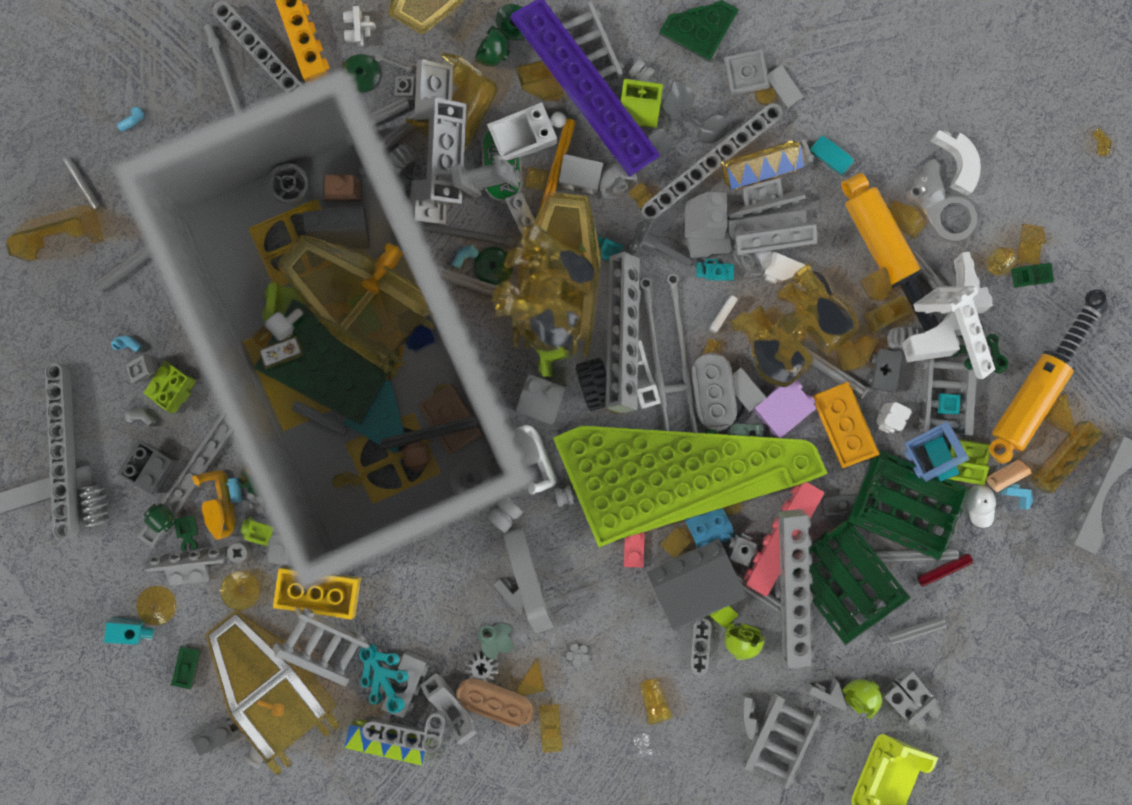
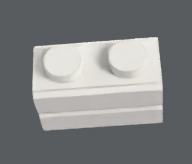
(892, 417)

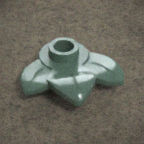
(497, 642)

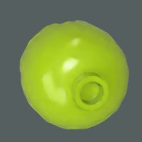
(743, 641)
(863, 696)

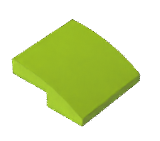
(976, 468)

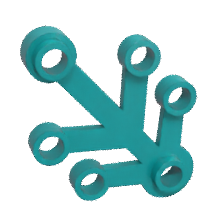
(370, 658)

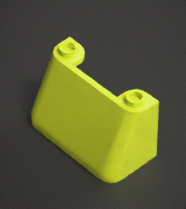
(891, 772)

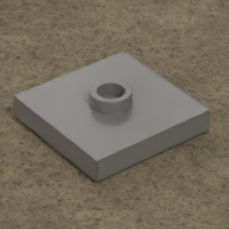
(746, 72)

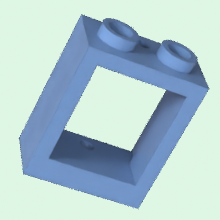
(944, 428)

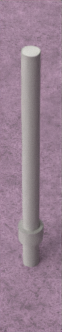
(215, 45)

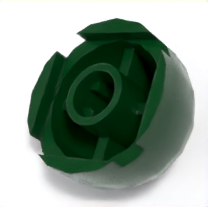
(493, 48)

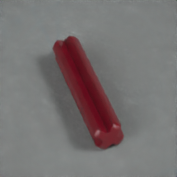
(945, 570)

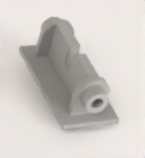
(520, 211)

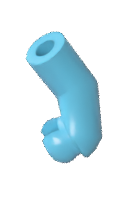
(137, 115)
(462, 254)
(126, 341)

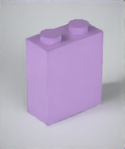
(785, 408)

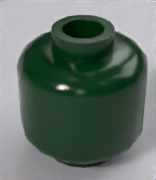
(159, 518)

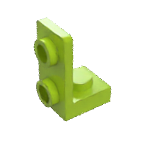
(256, 531)

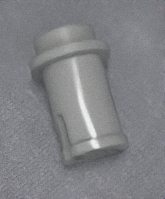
(807, 157)

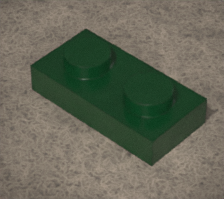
(186, 667)

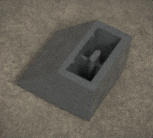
(147, 467)

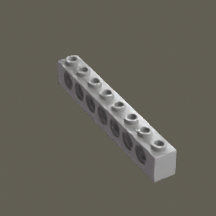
(622, 333)
(789, 522)

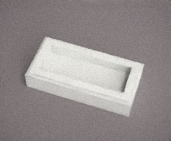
(723, 314)

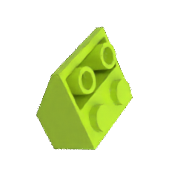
(642, 101)

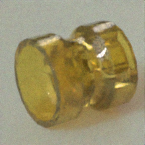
(640, 195)

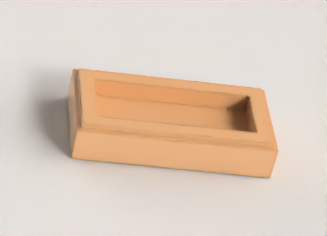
(1008, 475)

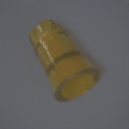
(654, 702)

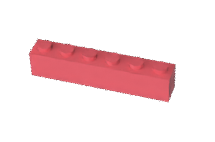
(767, 561)

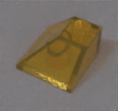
(539, 81)

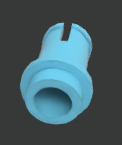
(234, 490)

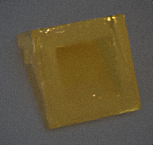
(262, 337)

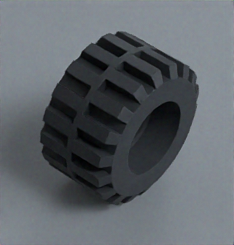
(593, 383)

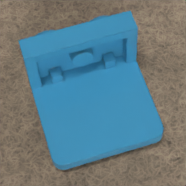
(710, 527)

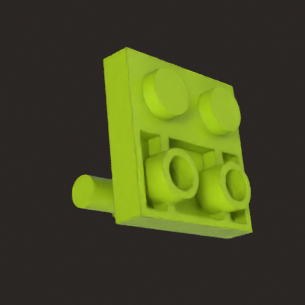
(169, 387)

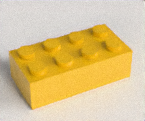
(330, 597)

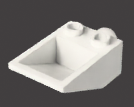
(521, 132)

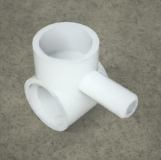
(281, 326)

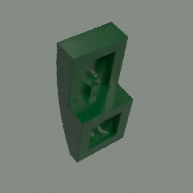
(1032, 275)

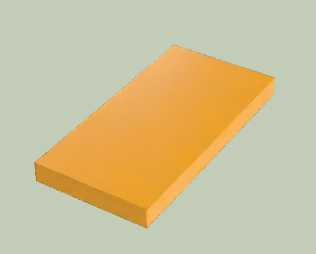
(845, 425)

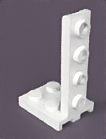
(961, 301)

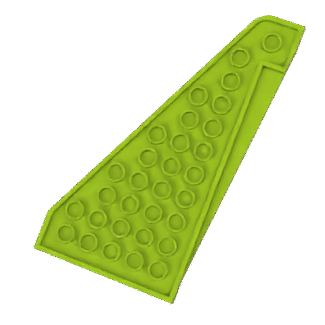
(658, 477)

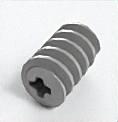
(94, 505)

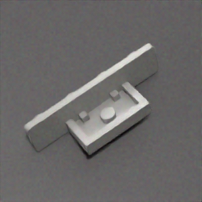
(763, 196)
(186, 567)

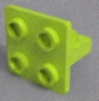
(546, 358)

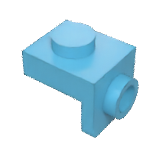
(1025, 495)

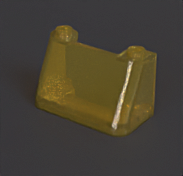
(29, 235)

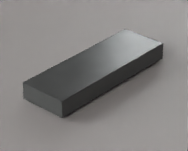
(842, 504)

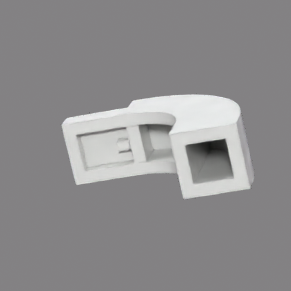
(966, 158)
(646, 388)

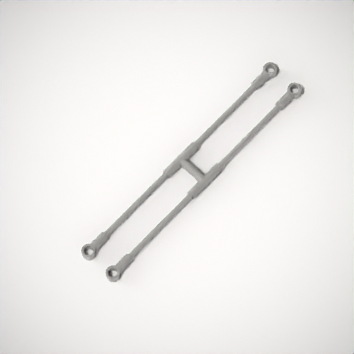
(687, 385)

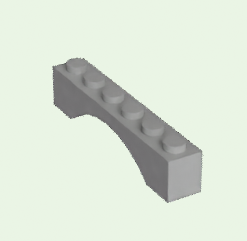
(1088, 531)

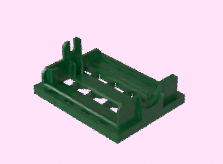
(934, 488)
(869, 569)

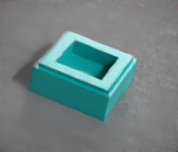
(949, 404)

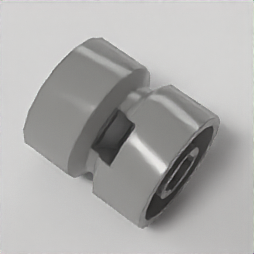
(504, 514)

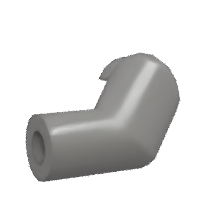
(139, 414)

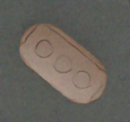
(494, 702)

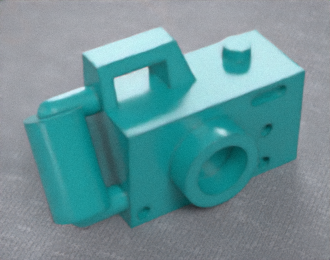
(715, 271)

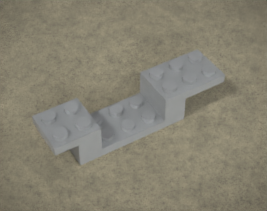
(445, 142)

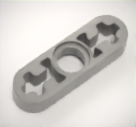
(694, 660)

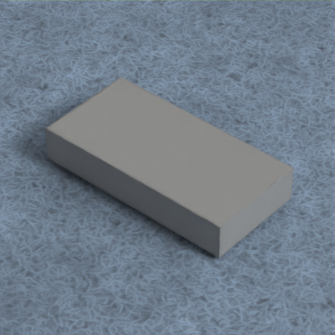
(784, 87)

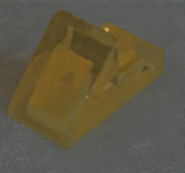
(1030, 244)

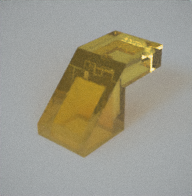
(550, 728)

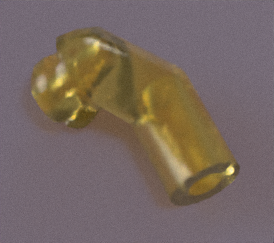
(1104, 143)

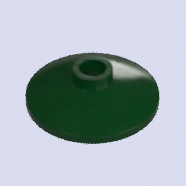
(504, 22)
(371, 72)
(483, 269)

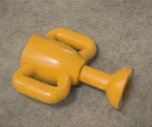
(390, 257)

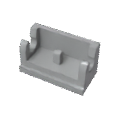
(747, 390)

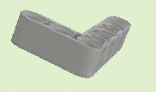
(527, 581)

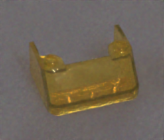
(473, 90)

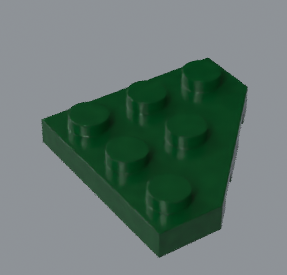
(700, 28)

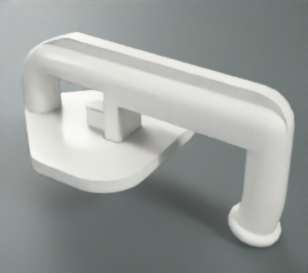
(535, 452)

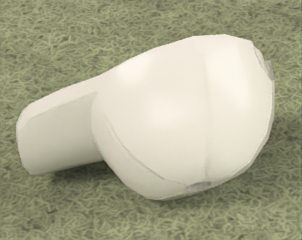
(981, 513)

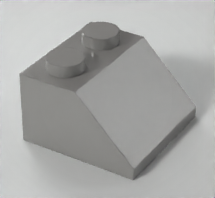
(580, 174)
(706, 216)
(540, 399)

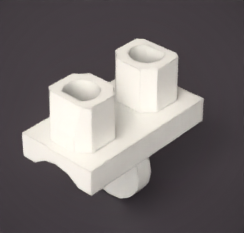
(355, 17)

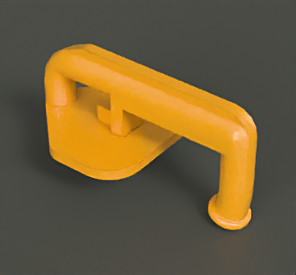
(219, 510)

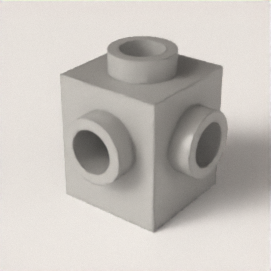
(741, 549)

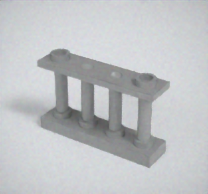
(594, 14)
(476, 179)
(772, 231)
(967, 401)
(321, 666)
(762, 741)

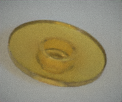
(230, 590)
(165, 605)

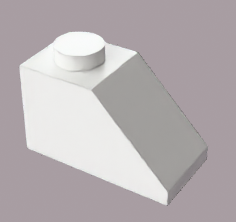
(781, 268)

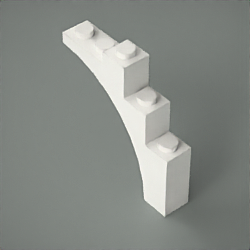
(942, 339)

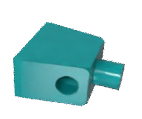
(118, 631)

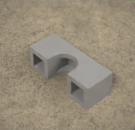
(416, 667)

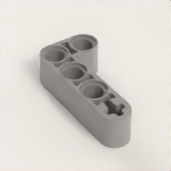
(404, 730)

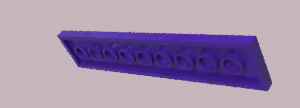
(585, 86)

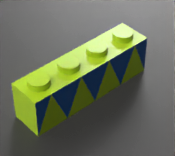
(357, 742)

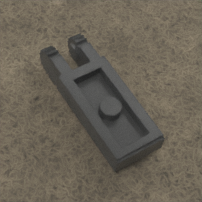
(215, 736)

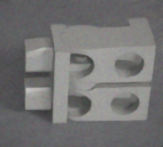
(915, 705)

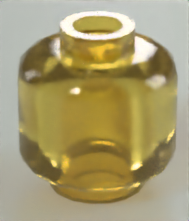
(1001, 261)

